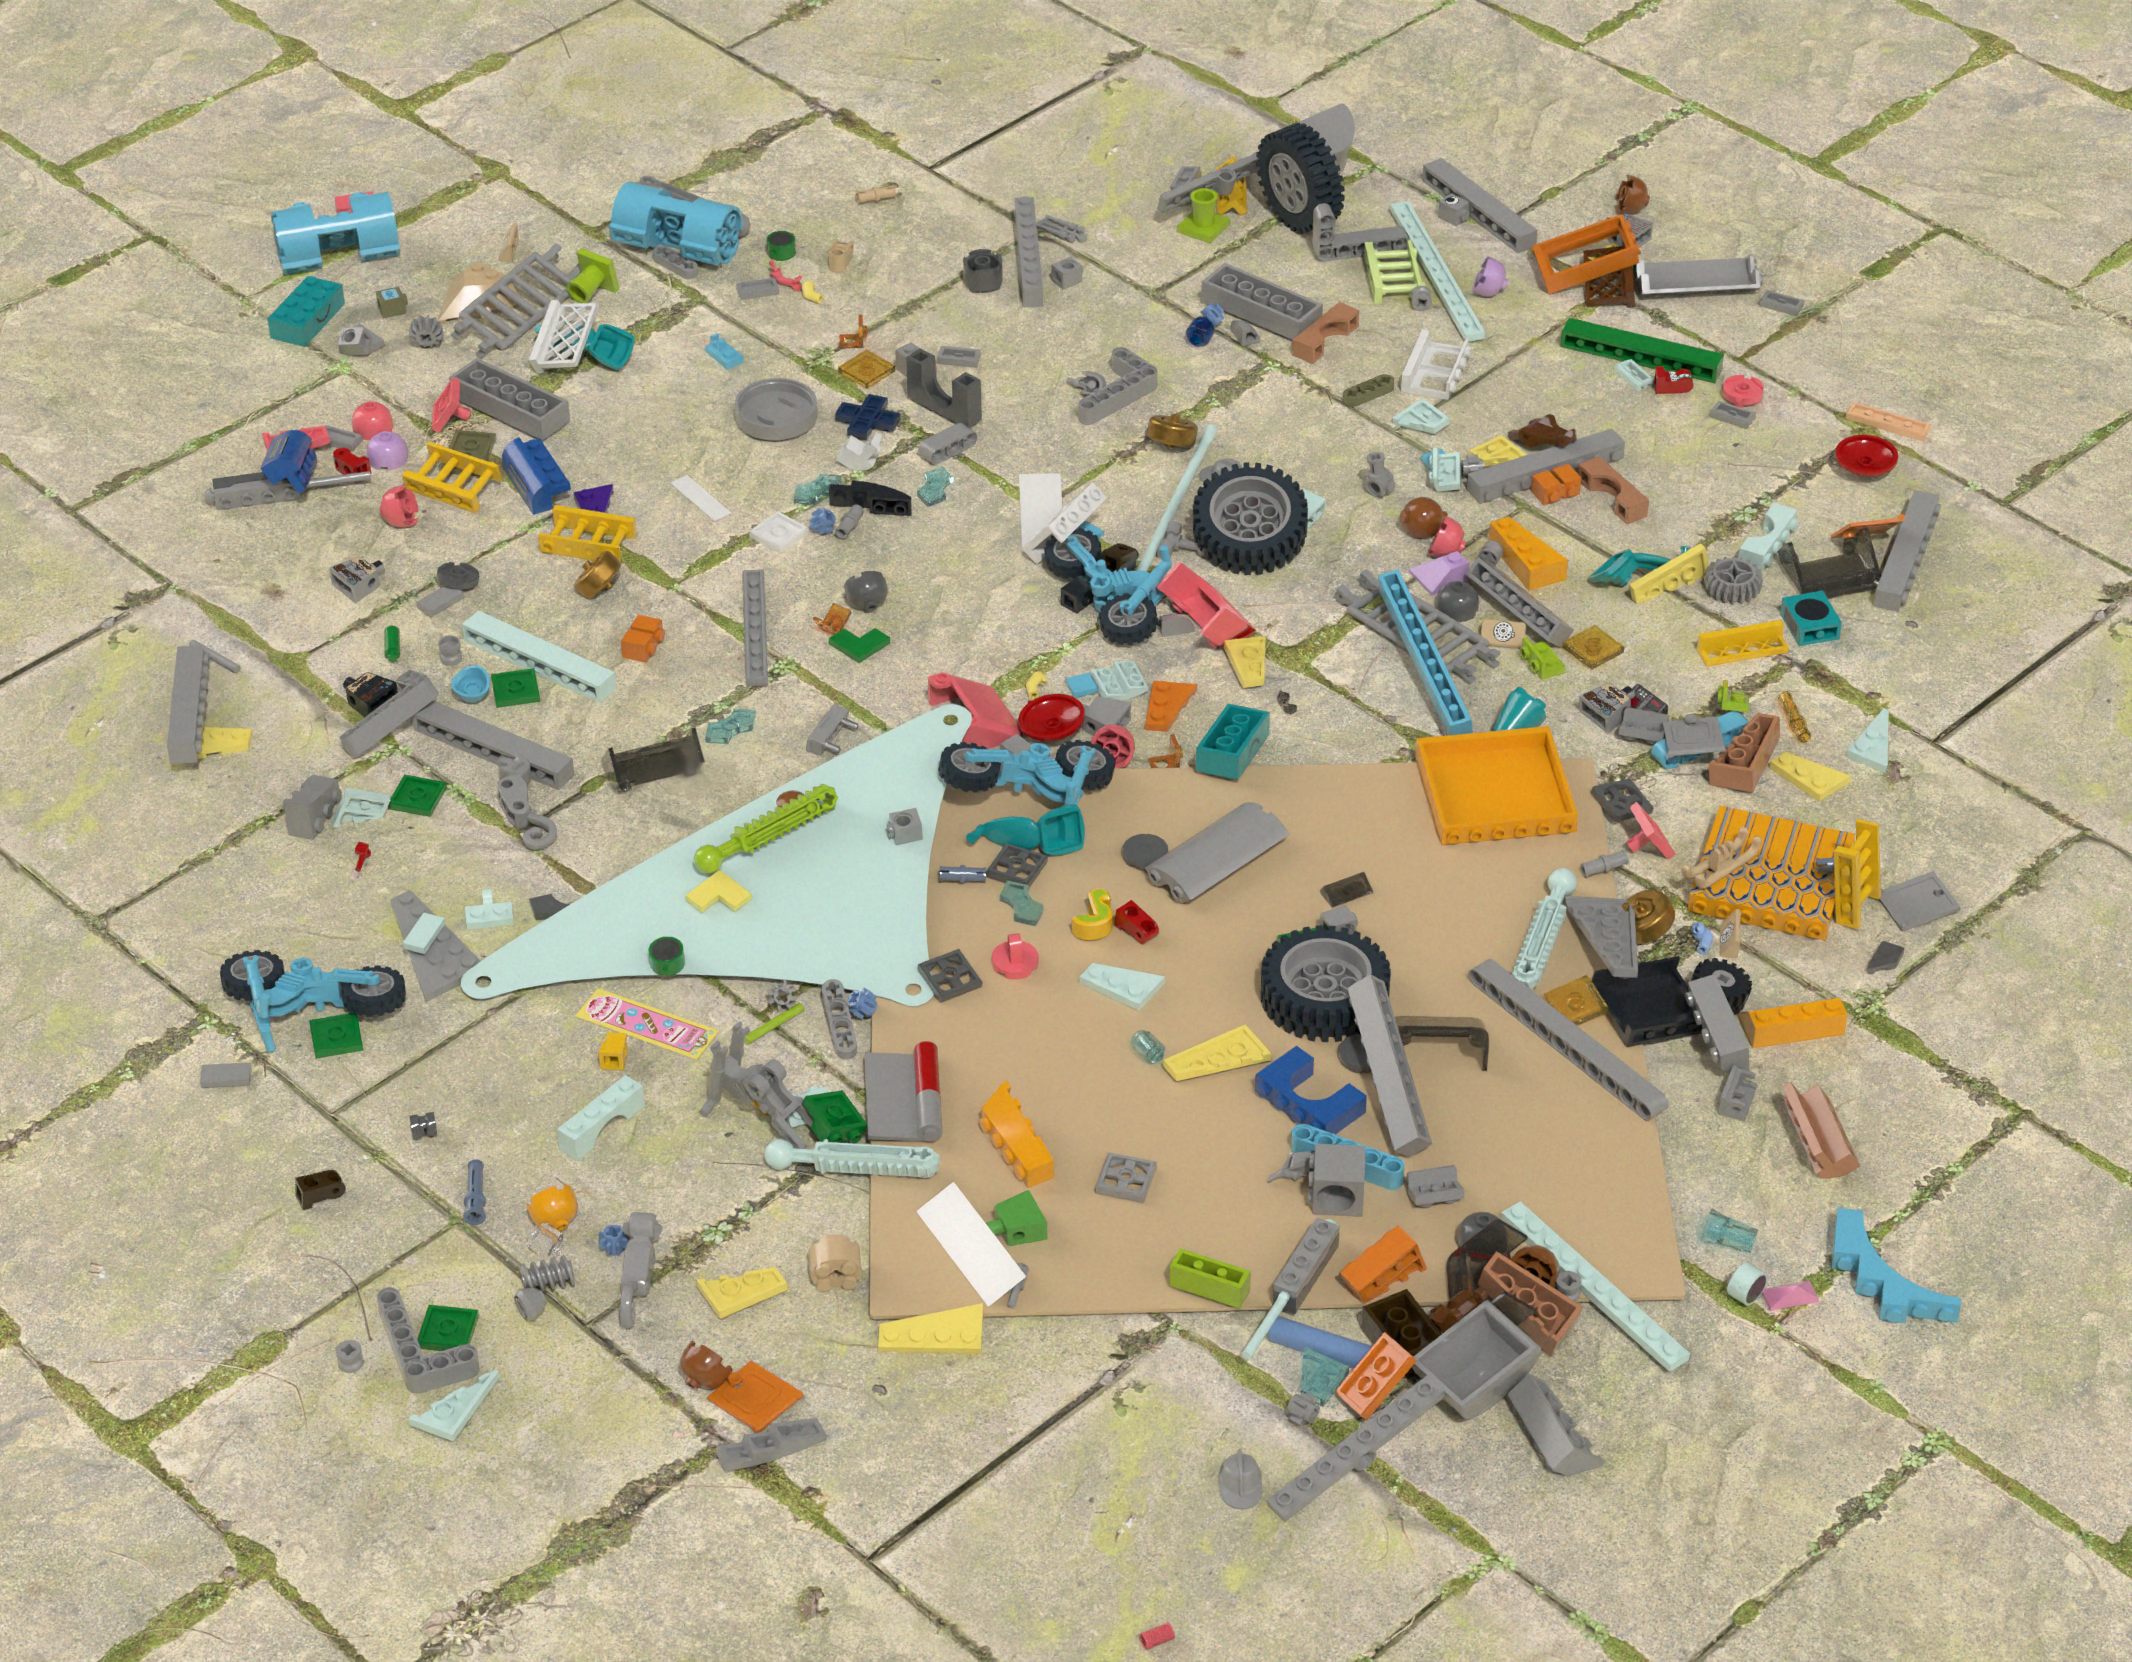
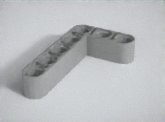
(1349, 245)
(1136, 381)
(415, 694)
(420, 1371)

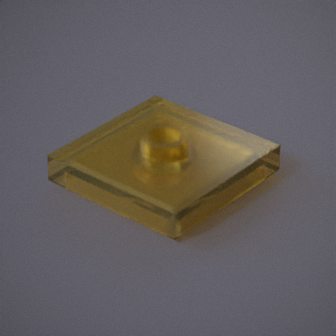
(866, 369)
(1593, 647)
(1577, 1000)

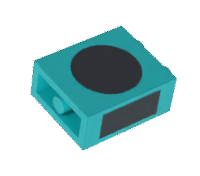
(1811, 618)

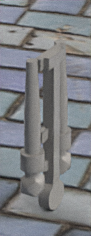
(1063, 232)

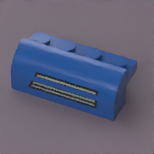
(290, 458)
(534, 473)

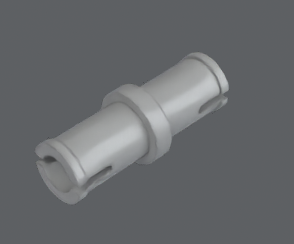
(849, 521)
(1604, 863)

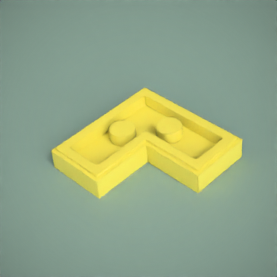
(716, 888)

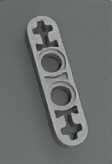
(841, 1018)

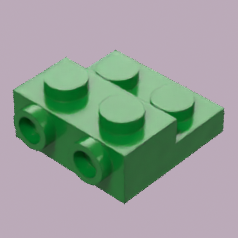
(835, 1117)

